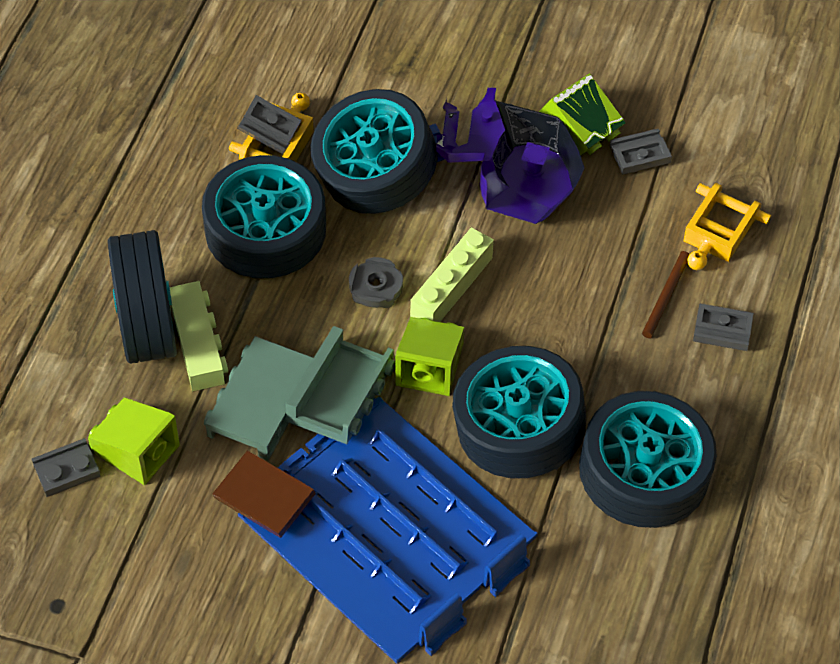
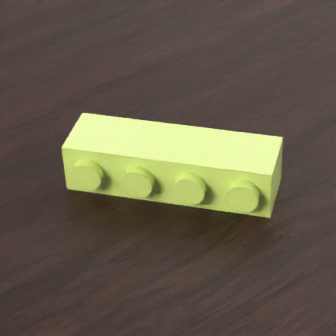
(453, 277)
(196, 336)

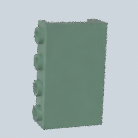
(339, 388)
(256, 396)

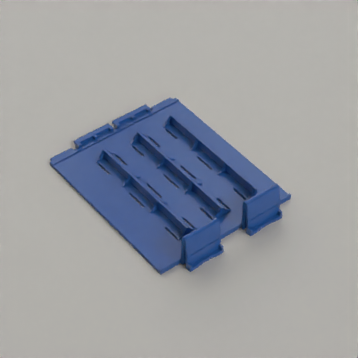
(369, 593)

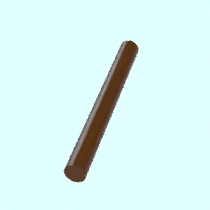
(665, 295)

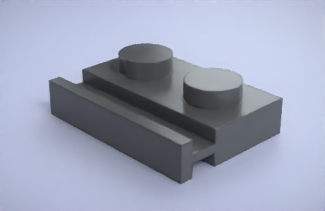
(269, 124)
(640, 151)
(723, 327)
(66, 467)

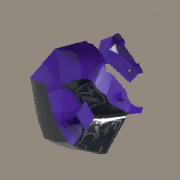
(525, 156)

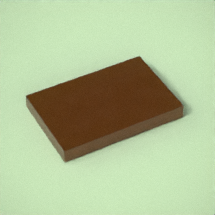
(264, 494)

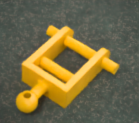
(300, 102)
(711, 243)

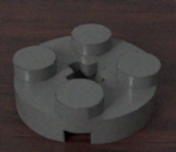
(375, 296)

